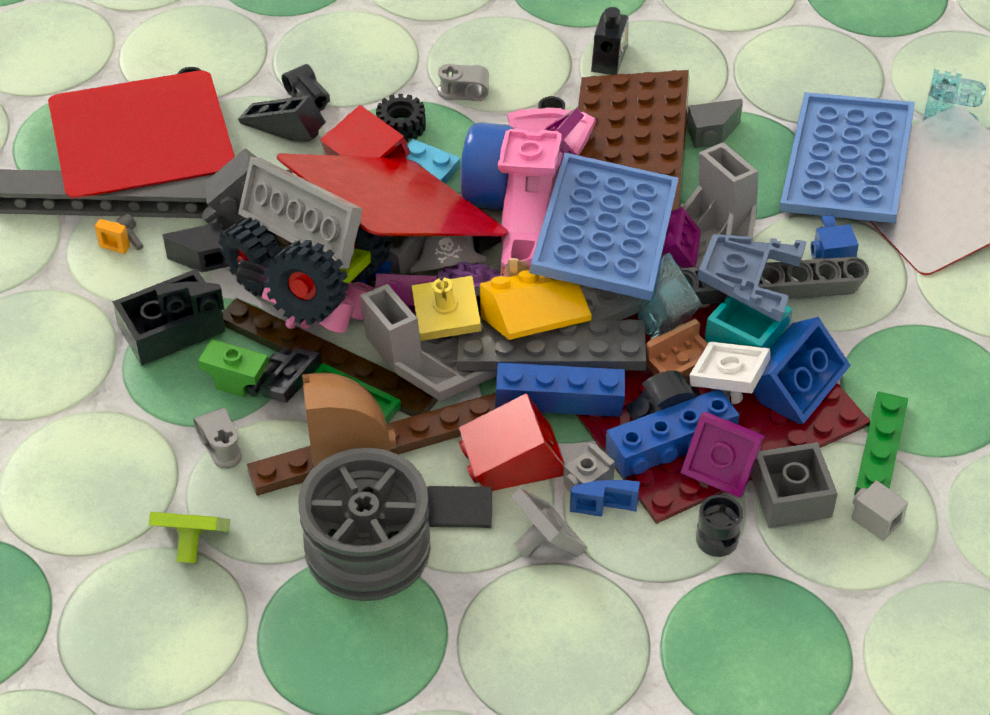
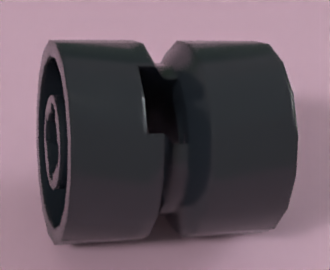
(719, 525)

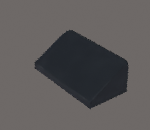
(460, 506)

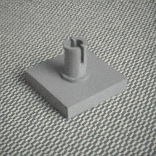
(546, 526)

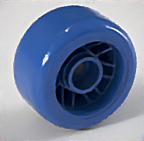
(480, 177)

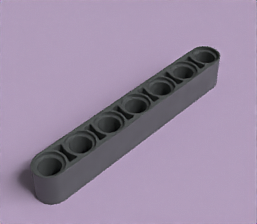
(809, 274)

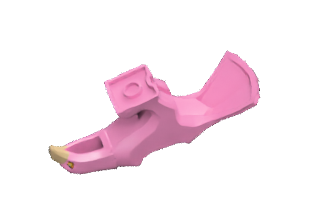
(532, 165)

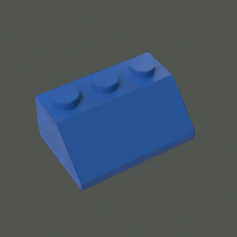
(801, 370)

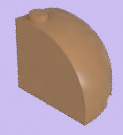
(342, 416)

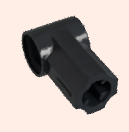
(303, 82)

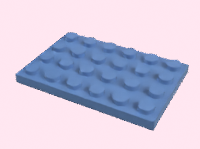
(848, 157)
(605, 226)

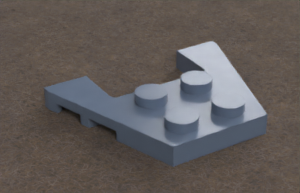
(737, 265)

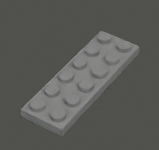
(299, 209)

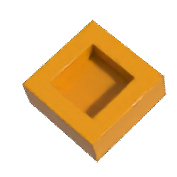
(112, 236)

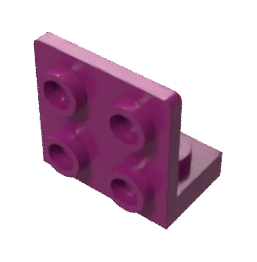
(682, 239)

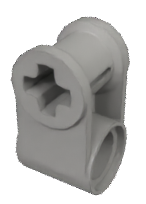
(465, 83)
(219, 437)

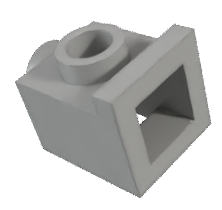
(588, 467)

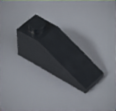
(288, 118)

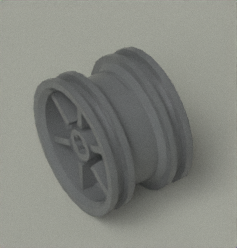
(365, 500)

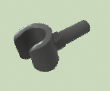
(128, 221)

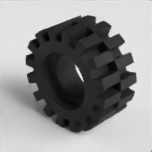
(403, 107)

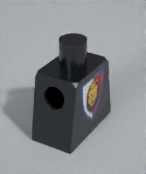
(610, 30)

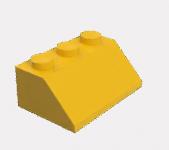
(531, 304)

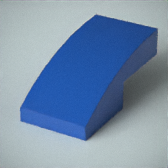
(593, 496)

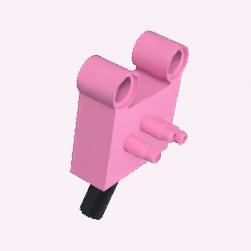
(336, 321)

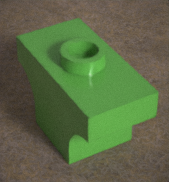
(232, 366)

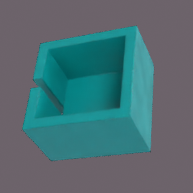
(743, 325)

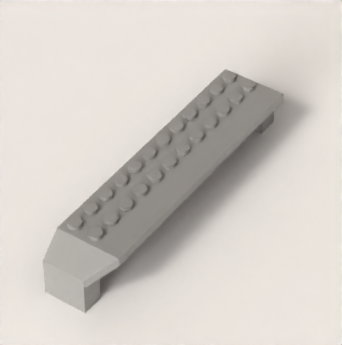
(719, 205)

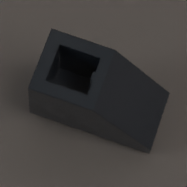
(196, 247)

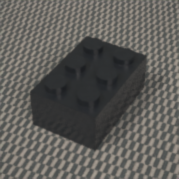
(157, 335)

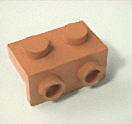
(676, 349)

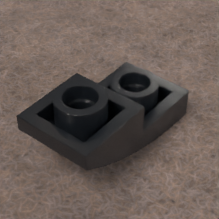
(198, 296)

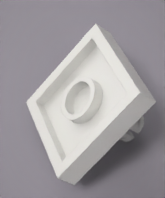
(730, 369)

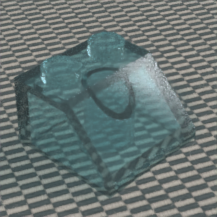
(671, 301)

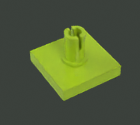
(189, 529)

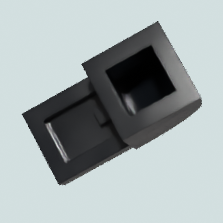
(662, 392)

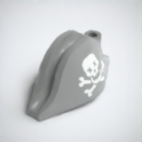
(446, 251)

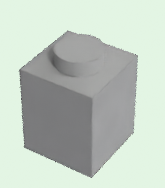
(879, 510)

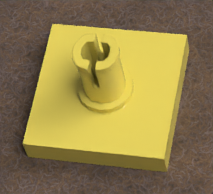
(446, 308)

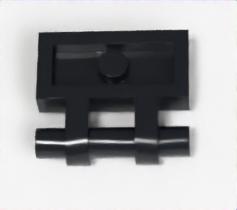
(285, 372)

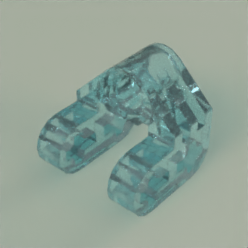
(951, 90)

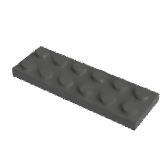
(585, 344)

